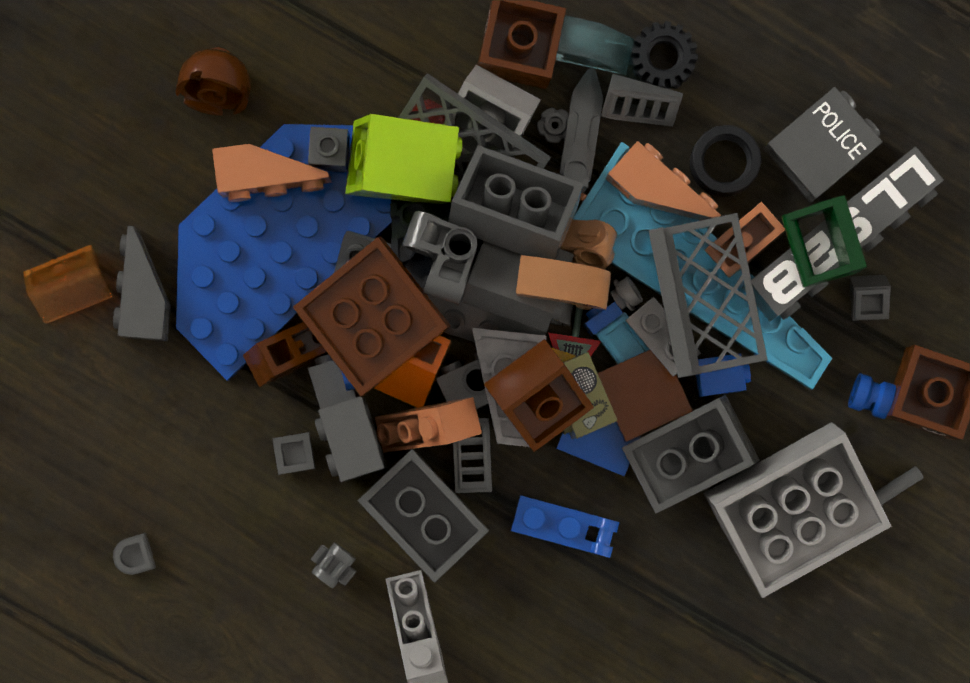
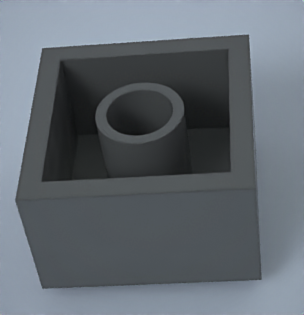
(351, 439)

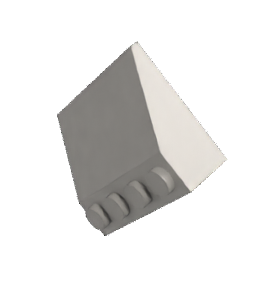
(798, 509)

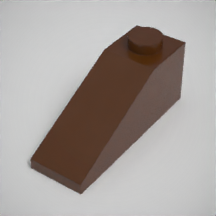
(283, 354)

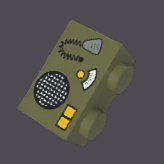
(587, 377)

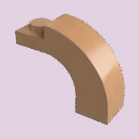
(563, 282)

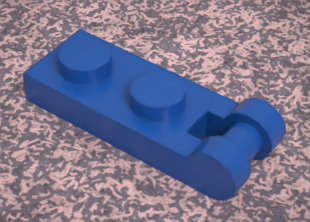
(563, 526)

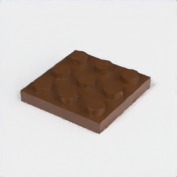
(371, 316)

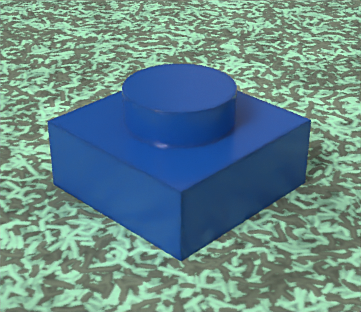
(601, 318)

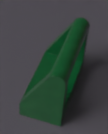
(842, 235)

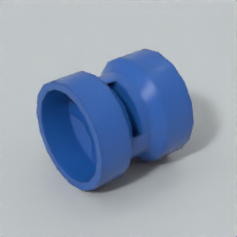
(872, 396)

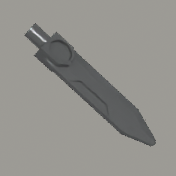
(582, 129)

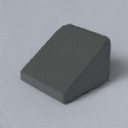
(870, 297)

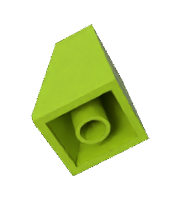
(403, 160)

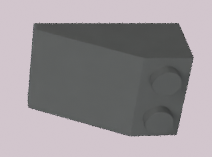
(691, 454)

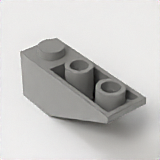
(416, 629)

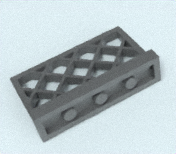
(478, 117)
(675, 302)

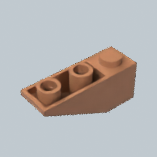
(251, 170)
(653, 185)
(428, 425)

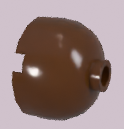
(214, 82)

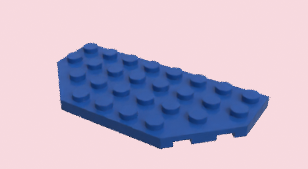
(262, 255)

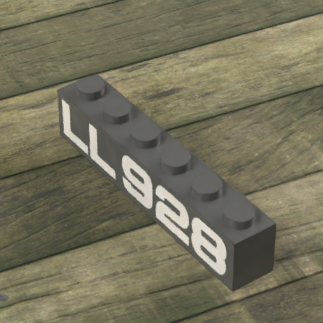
(872, 210)

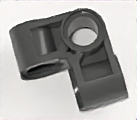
(431, 238)

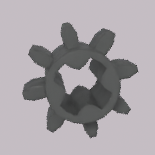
(333, 565)

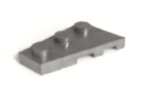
(496, 352)

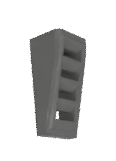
(631, 89)
(472, 487)

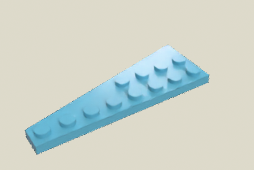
(786, 343)

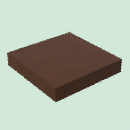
(643, 394)

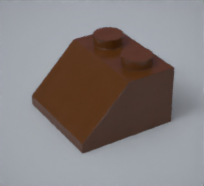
(539, 395)

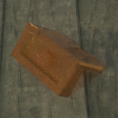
(66, 284)

